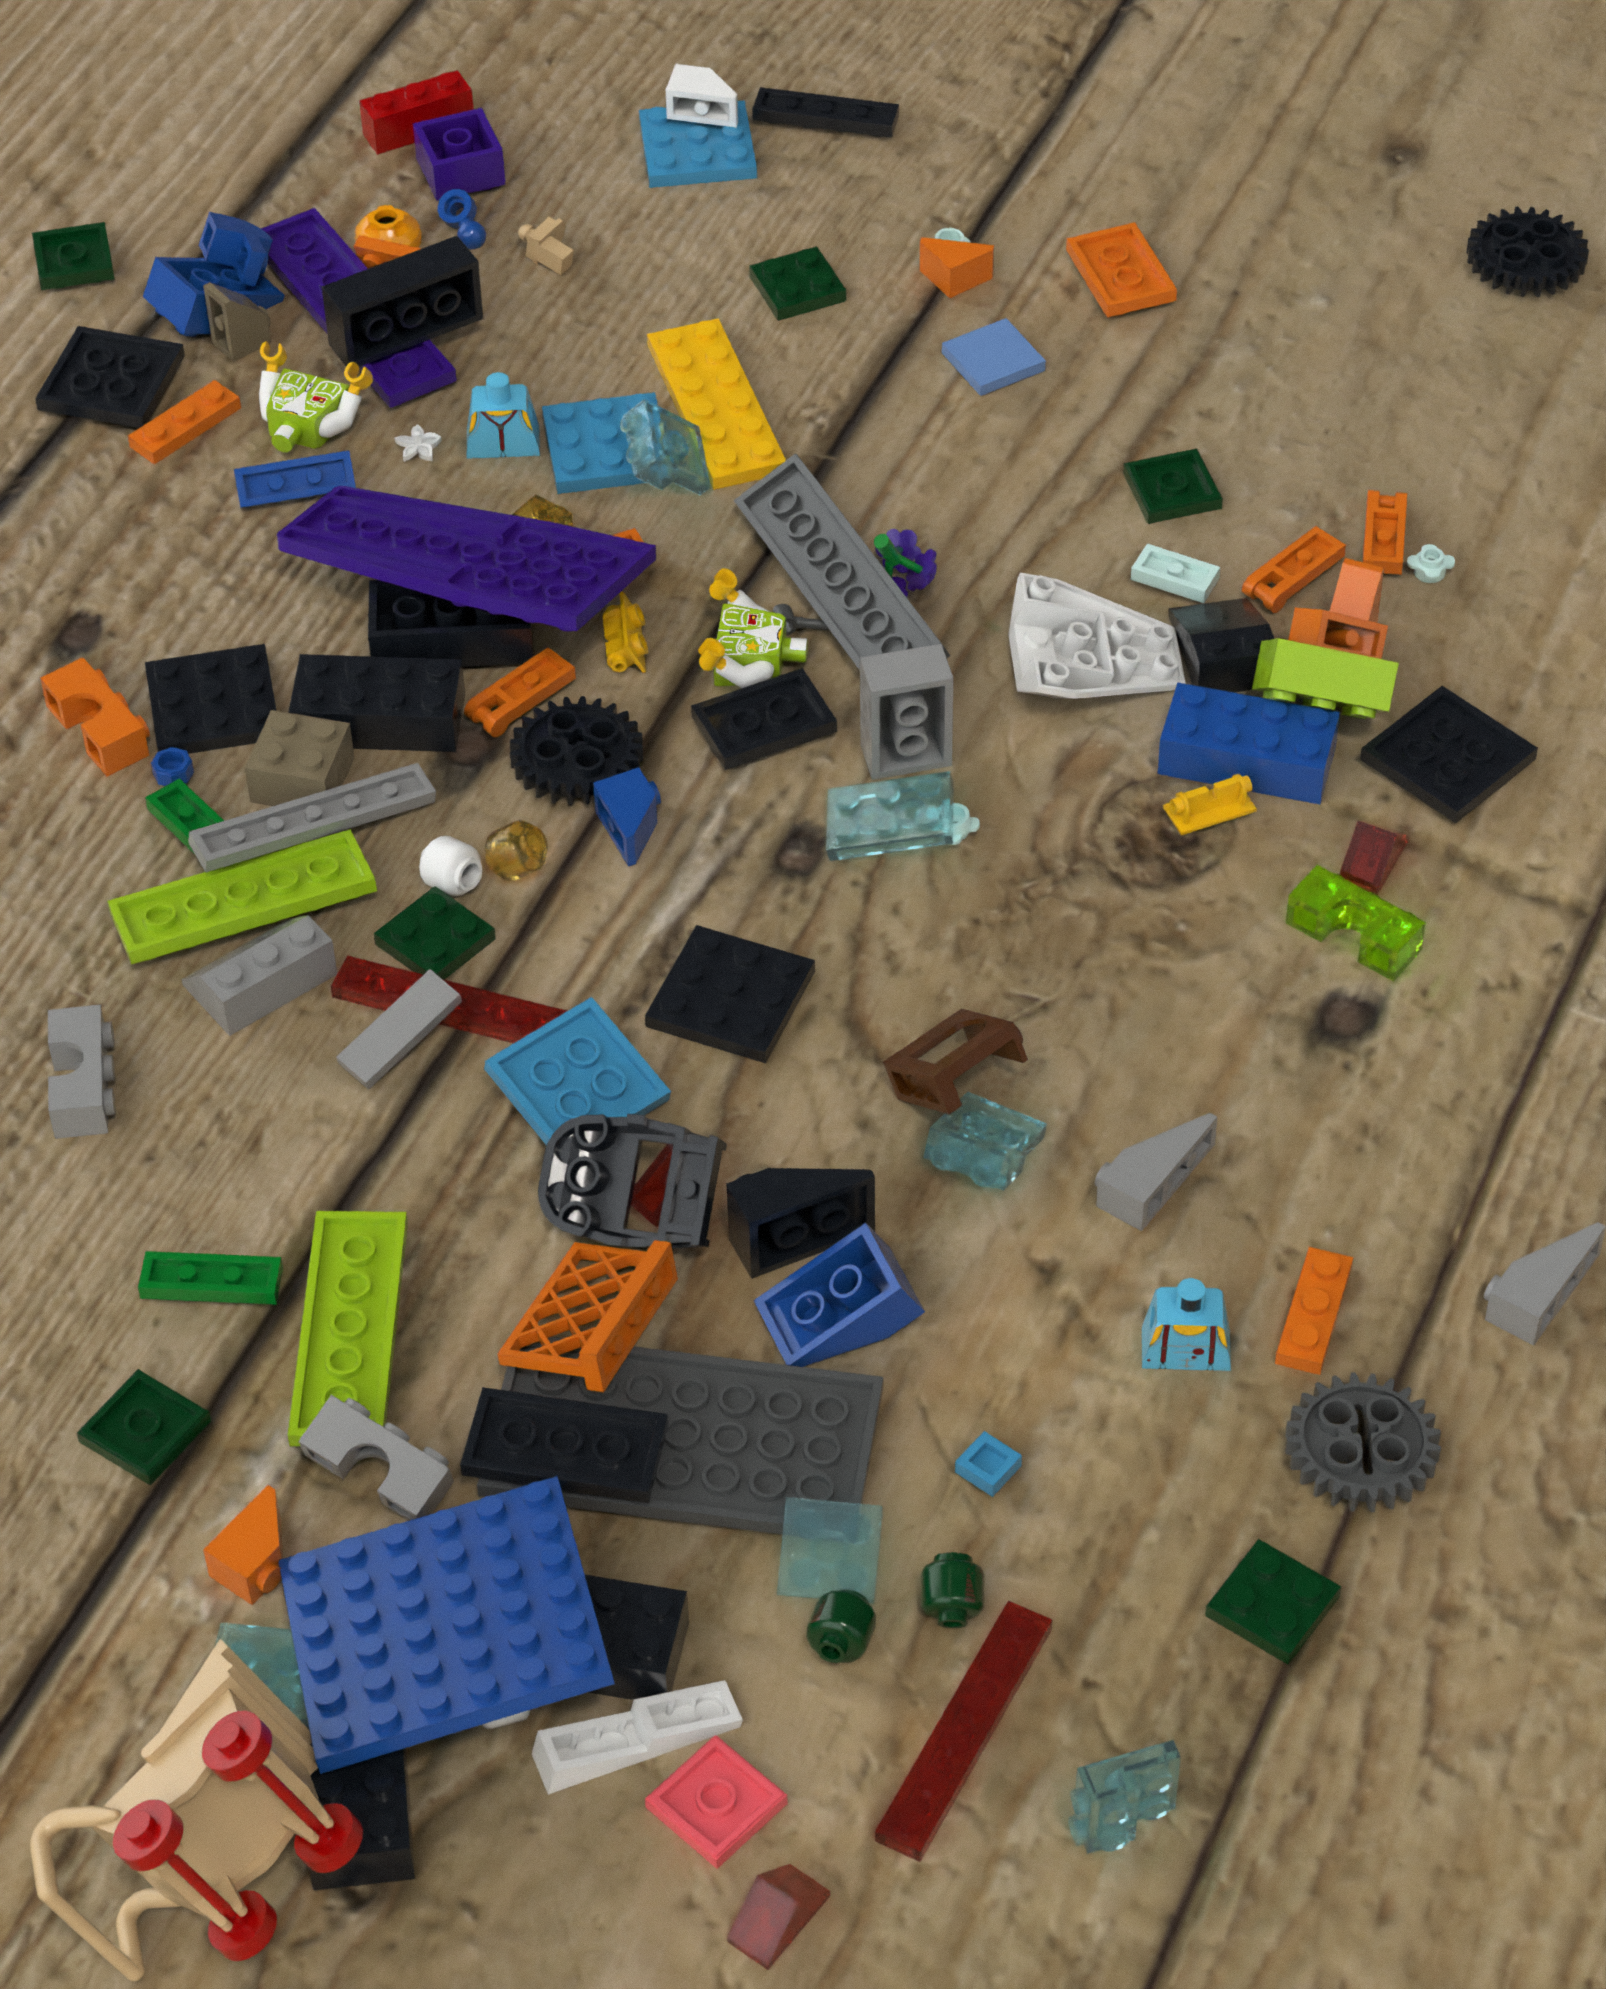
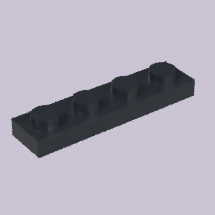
(825, 112)

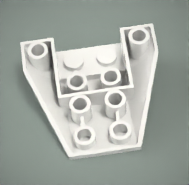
(1087, 645)

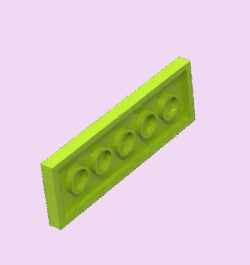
(241, 896)
(349, 1314)

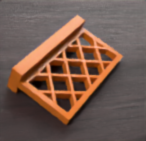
(621, 1318)

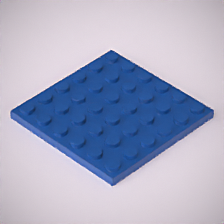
(442, 1624)

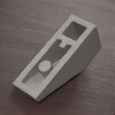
(1152, 1170)
(1541, 1283)

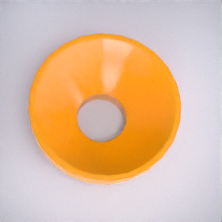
(403, 230)

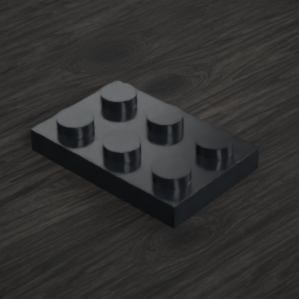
(764, 718)

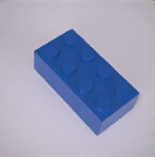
(1227, 733)

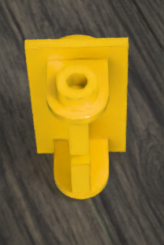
(624, 635)
(1207, 807)

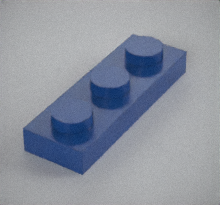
(293, 479)

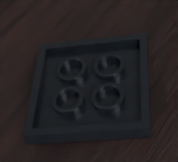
(110, 377)
(210, 698)
(1448, 754)
(730, 994)

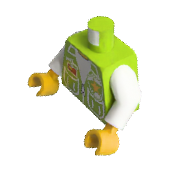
(305, 406)
(749, 639)

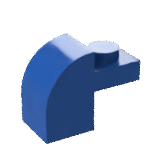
(236, 244)

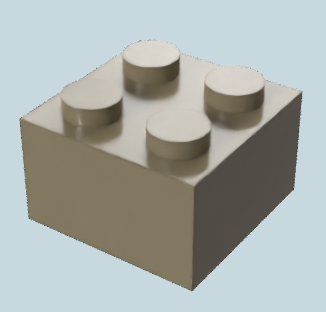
(298, 758)

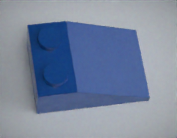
(179, 295)
(839, 1301)

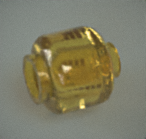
(516, 850)

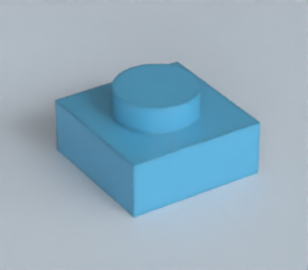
(988, 1463)

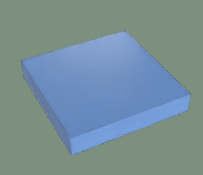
(993, 356)

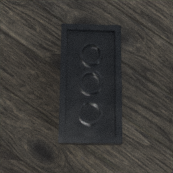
(582, 1443)

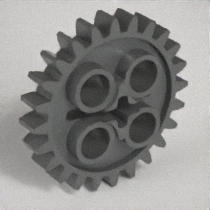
(1320, 1444)

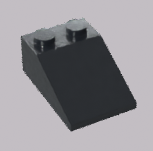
(1221, 642)
(795, 1213)

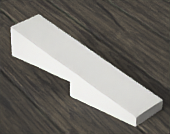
(652, 1728)

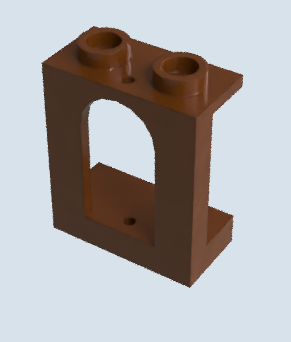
(933, 1084)

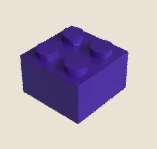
(459, 153)

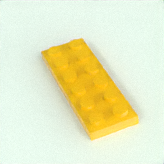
(718, 398)

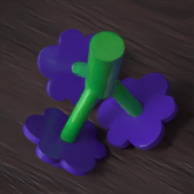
(899, 552)

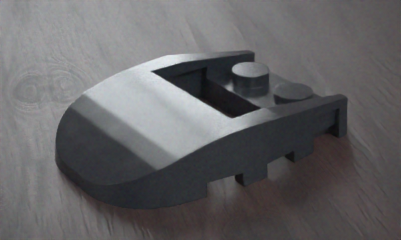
(593, 1173)

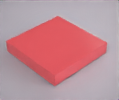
(716, 1801)

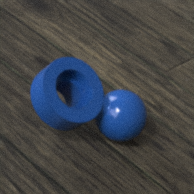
(469, 231)

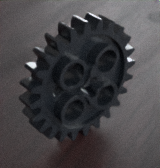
(1527, 251)
(573, 748)

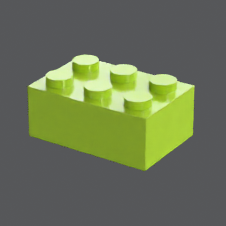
(1325, 678)

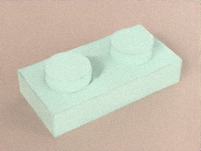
(1175, 573)

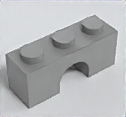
(80, 1099)
(346, 1435)

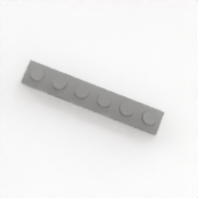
(311, 817)

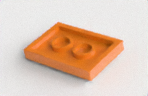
(1121, 269)

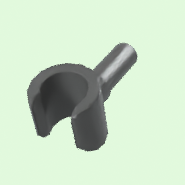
(794, 623)

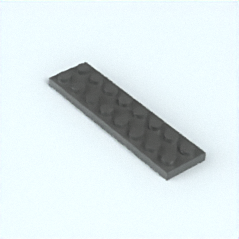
(832, 564)

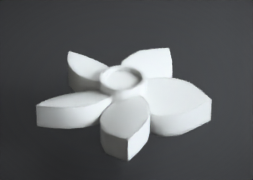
(418, 443)

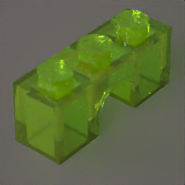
(1330, 903)

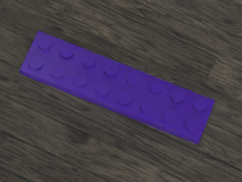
(311, 255)

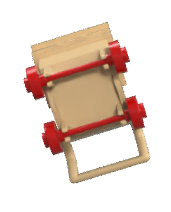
(208, 1816)

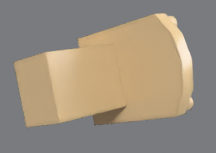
(545, 244)

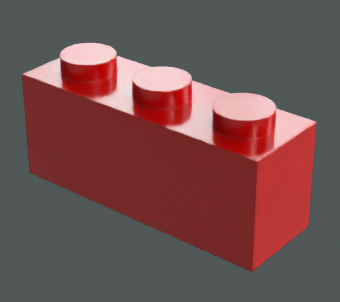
(390, 115)

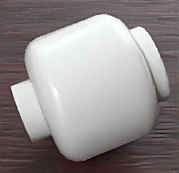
(450, 866)

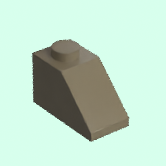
(235, 322)

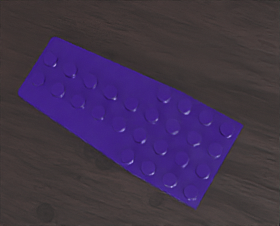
(469, 554)

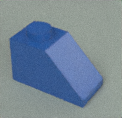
(627, 811)

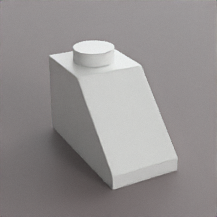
(700, 97)

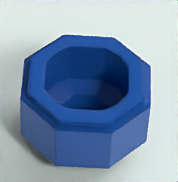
(171, 765)

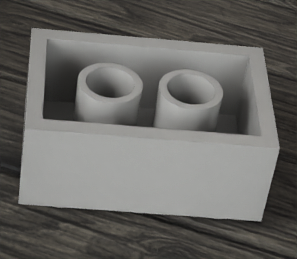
(906, 711)

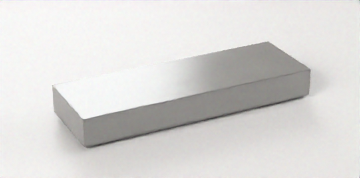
(399, 1029)

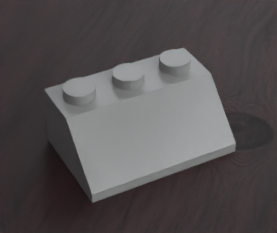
(264, 973)

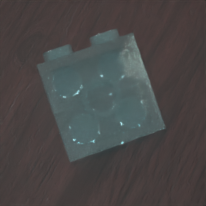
(664, 448)
(983, 1141)
(1120, 1792)

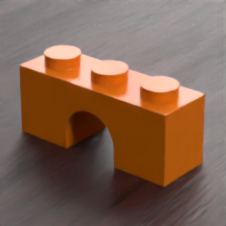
(109, 729)

